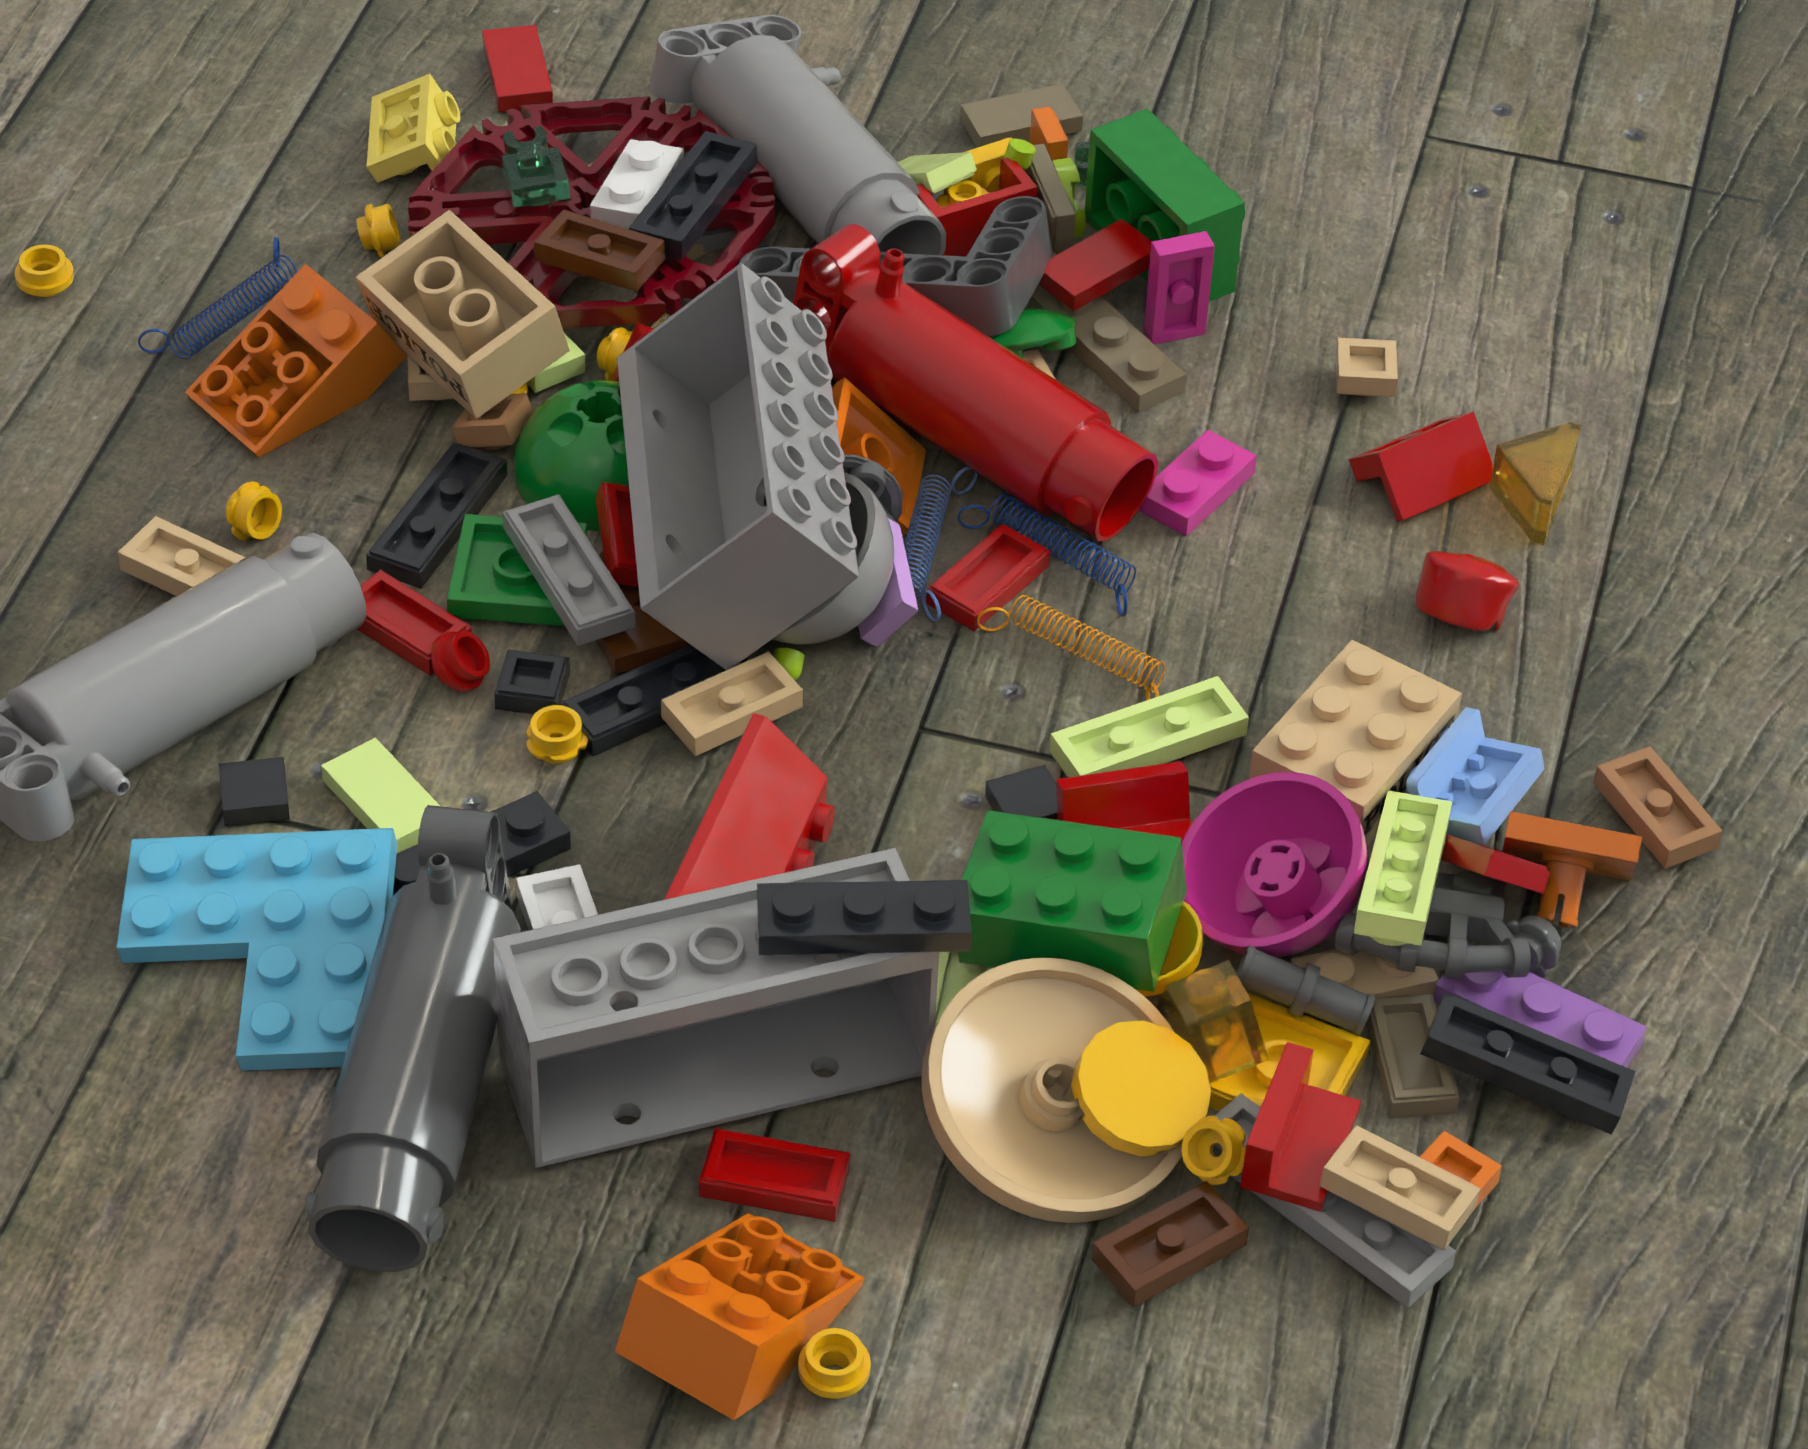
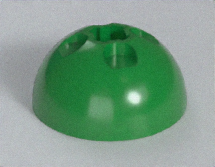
(572, 448)

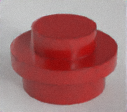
(460, 660)

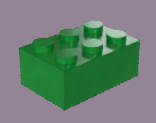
(1162, 191)
(1073, 895)

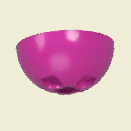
(1275, 864)

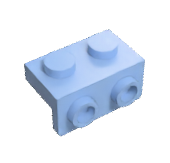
(1476, 774)

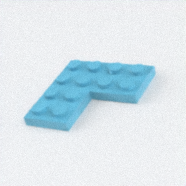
(289, 903)

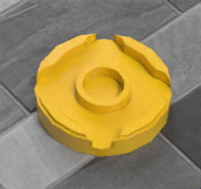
(1140, 1087)

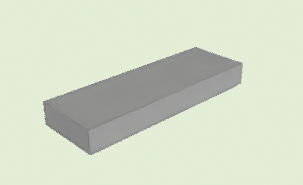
(568, 570)

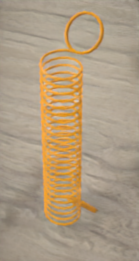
(1151, 684)

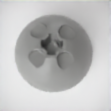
(875, 567)

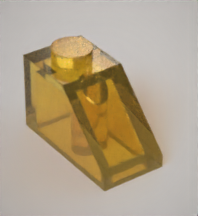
(1216, 1019)

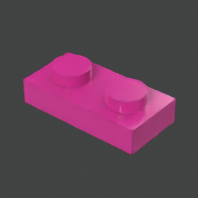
(1178, 287)
(1198, 482)

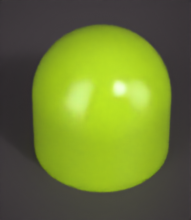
(1020, 151)
(790, 660)

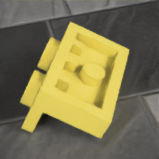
(410, 128)

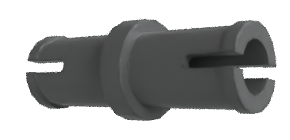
(1304, 990)

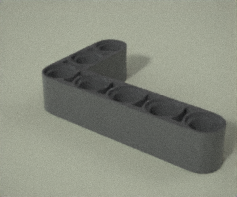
(982, 289)

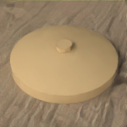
(1004, 1093)

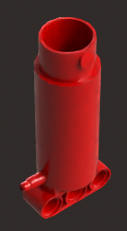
(970, 390)

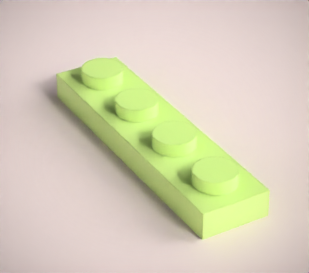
(1403, 869)

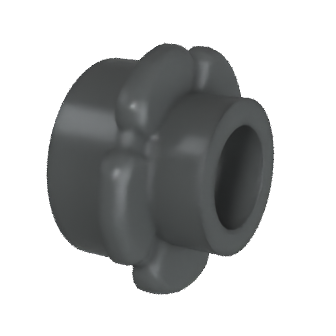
(1542, 941)

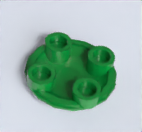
(1039, 328)

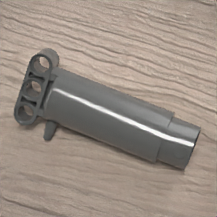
(416, 1051)

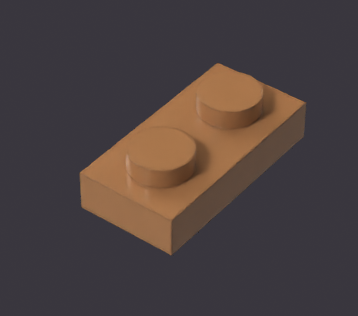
(1657, 807)

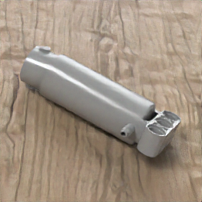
(815, 149)
(167, 679)

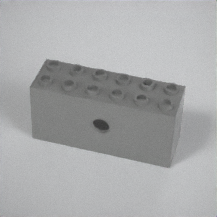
(714, 417)
(692, 1028)

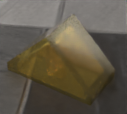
(1533, 476)

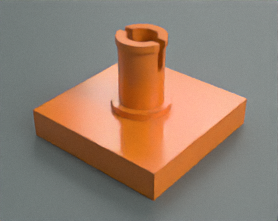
(1569, 854)

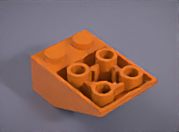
(296, 365)
(734, 1313)

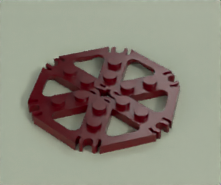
(493, 218)

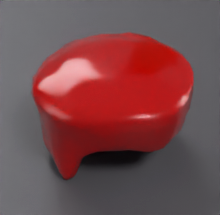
(1465, 590)

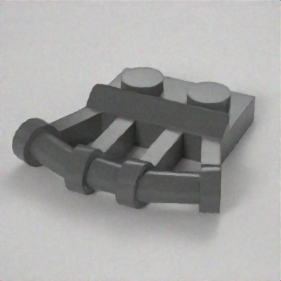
(1463, 910)

